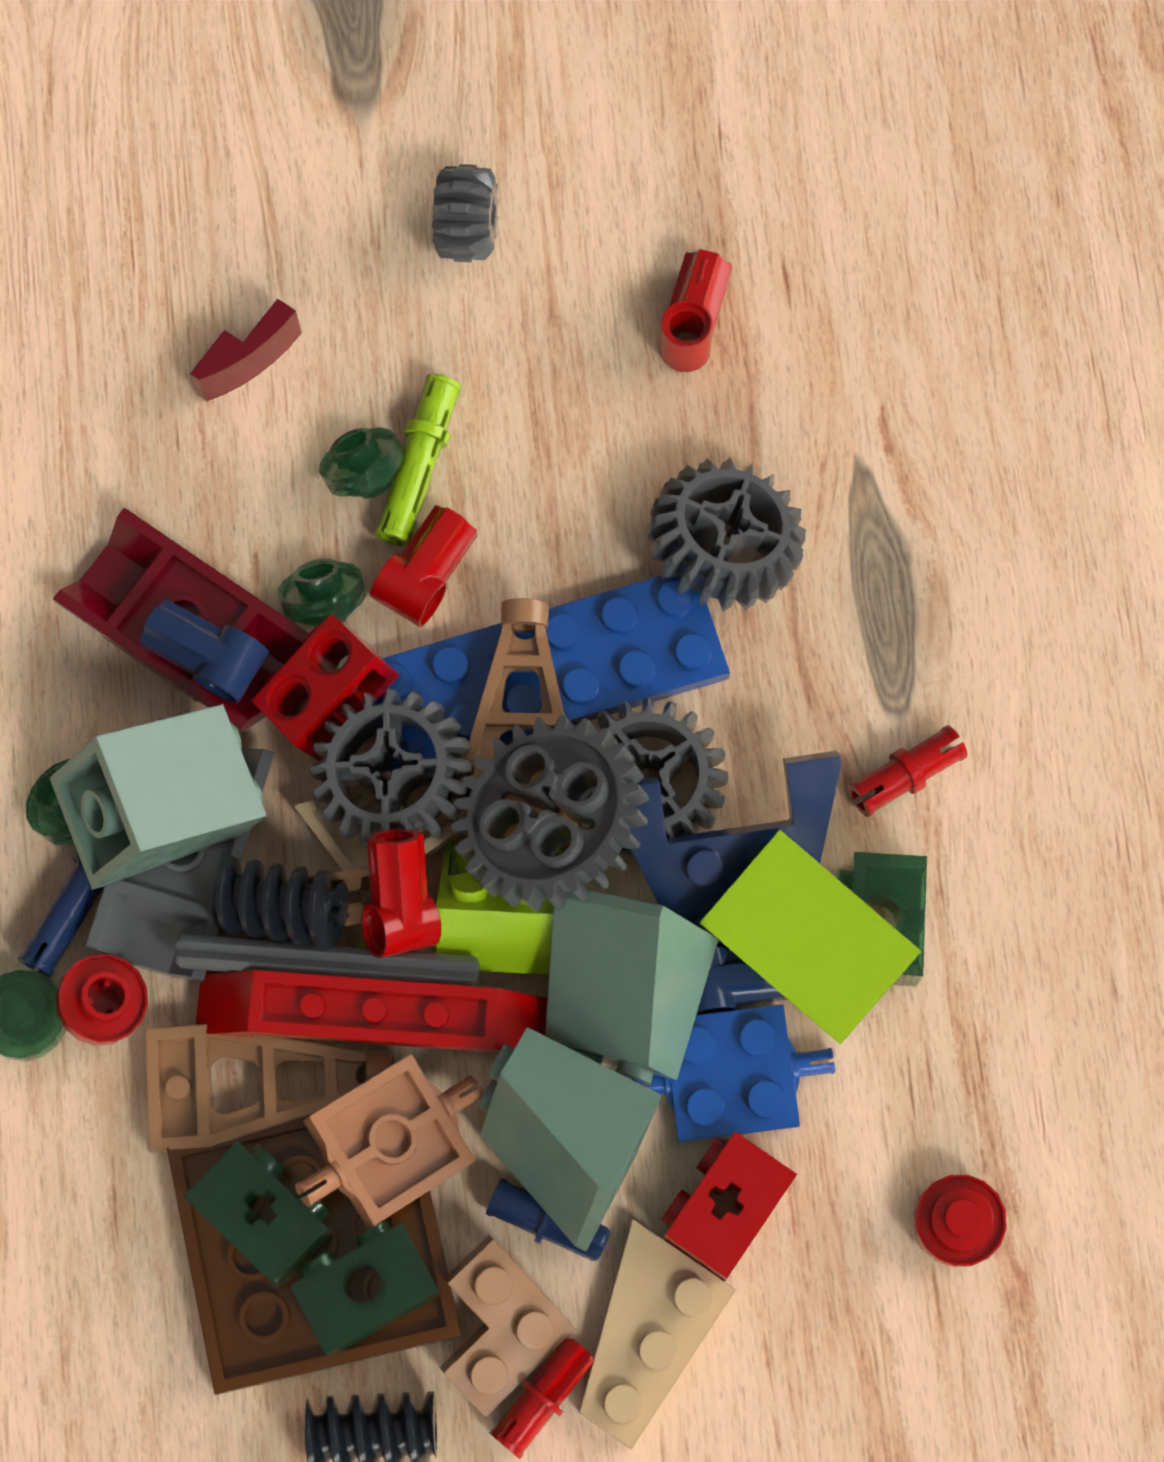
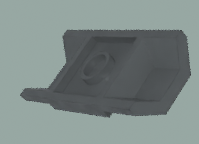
(149, 910)

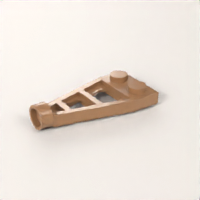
(516, 655)
(181, 1083)

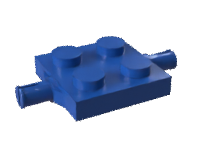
(739, 1075)

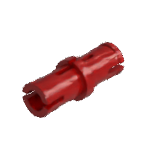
(907, 771)

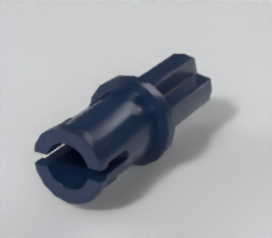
(521, 1210)

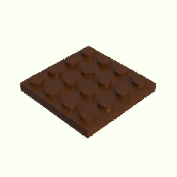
(259, 1330)

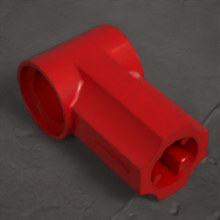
(694, 309)
(417, 578)
(400, 910)

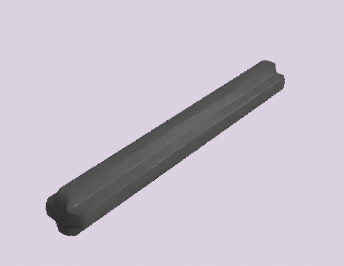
(246, 954)

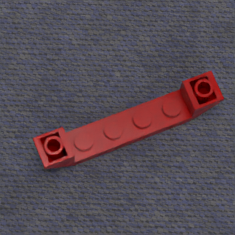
(367, 1010)

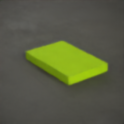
(810, 937)

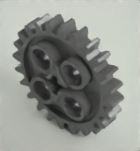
(571, 765)

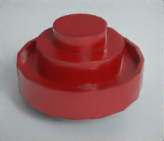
(101, 999)
(960, 1221)

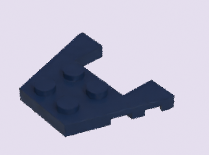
(699, 868)

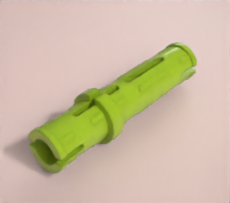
(424, 440)

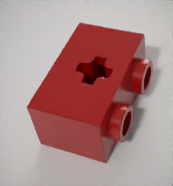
(759, 1186)

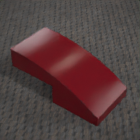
(234, 362)

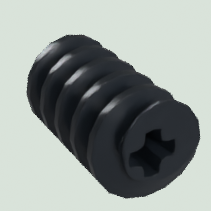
(278, 906)
(372, 1433)

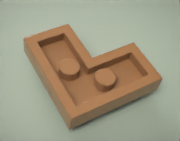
(517, 1332)

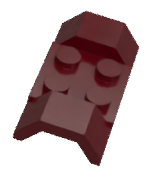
(143, 570)

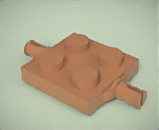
(389, 1141)

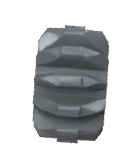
(465, 213)

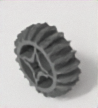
(690, 534)
(669, 761)
(366, 768)

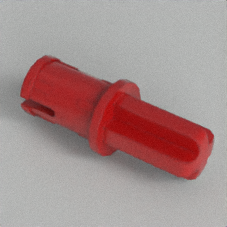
(542, 1397)

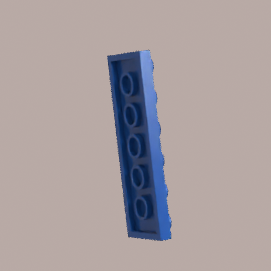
(603, 652)

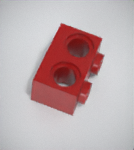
(315, 676)

